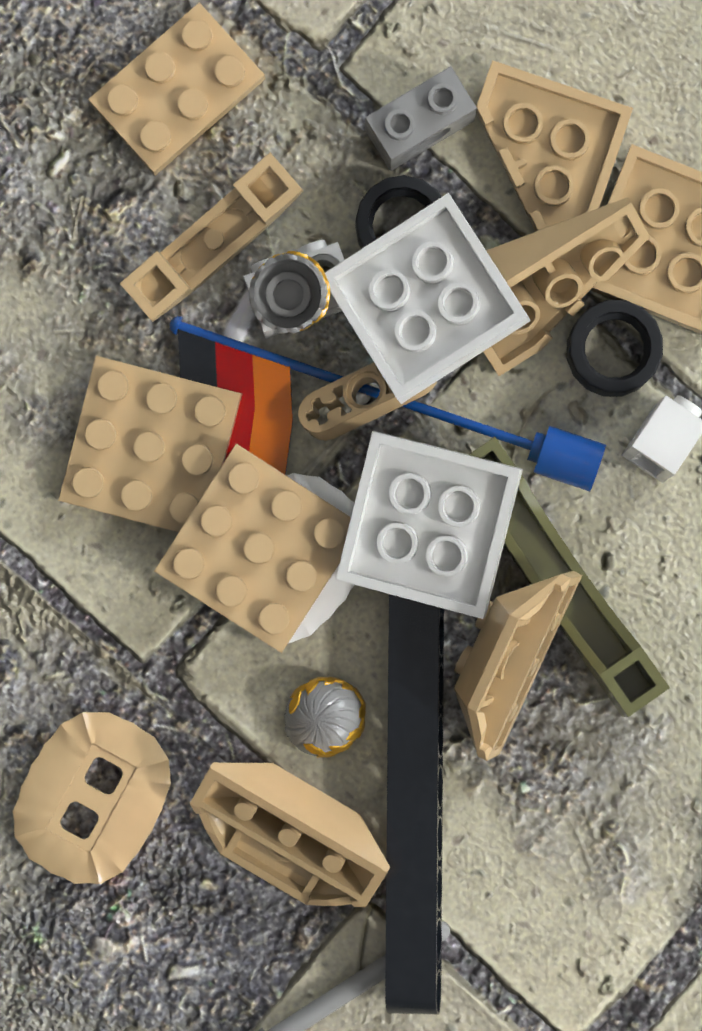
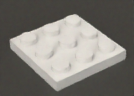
(425, 298)
(429, 524)

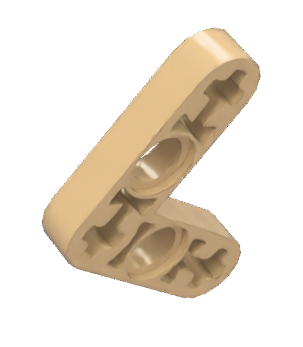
(338, 420)

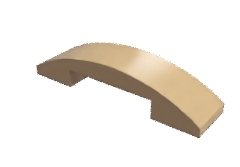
(213, 238)

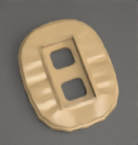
(123, 816)

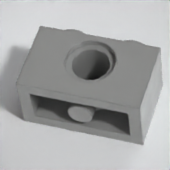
(420, 118)

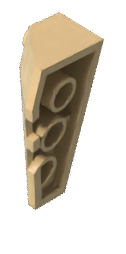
(557, 269)

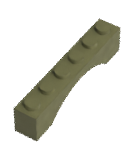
(589, 621)

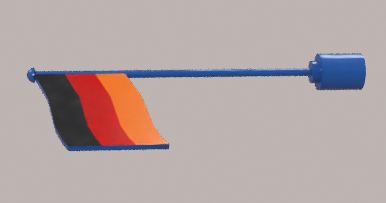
(266, 407)

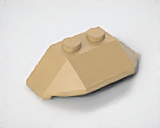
(508, 657)
(290, 834)

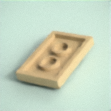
(177, 89)

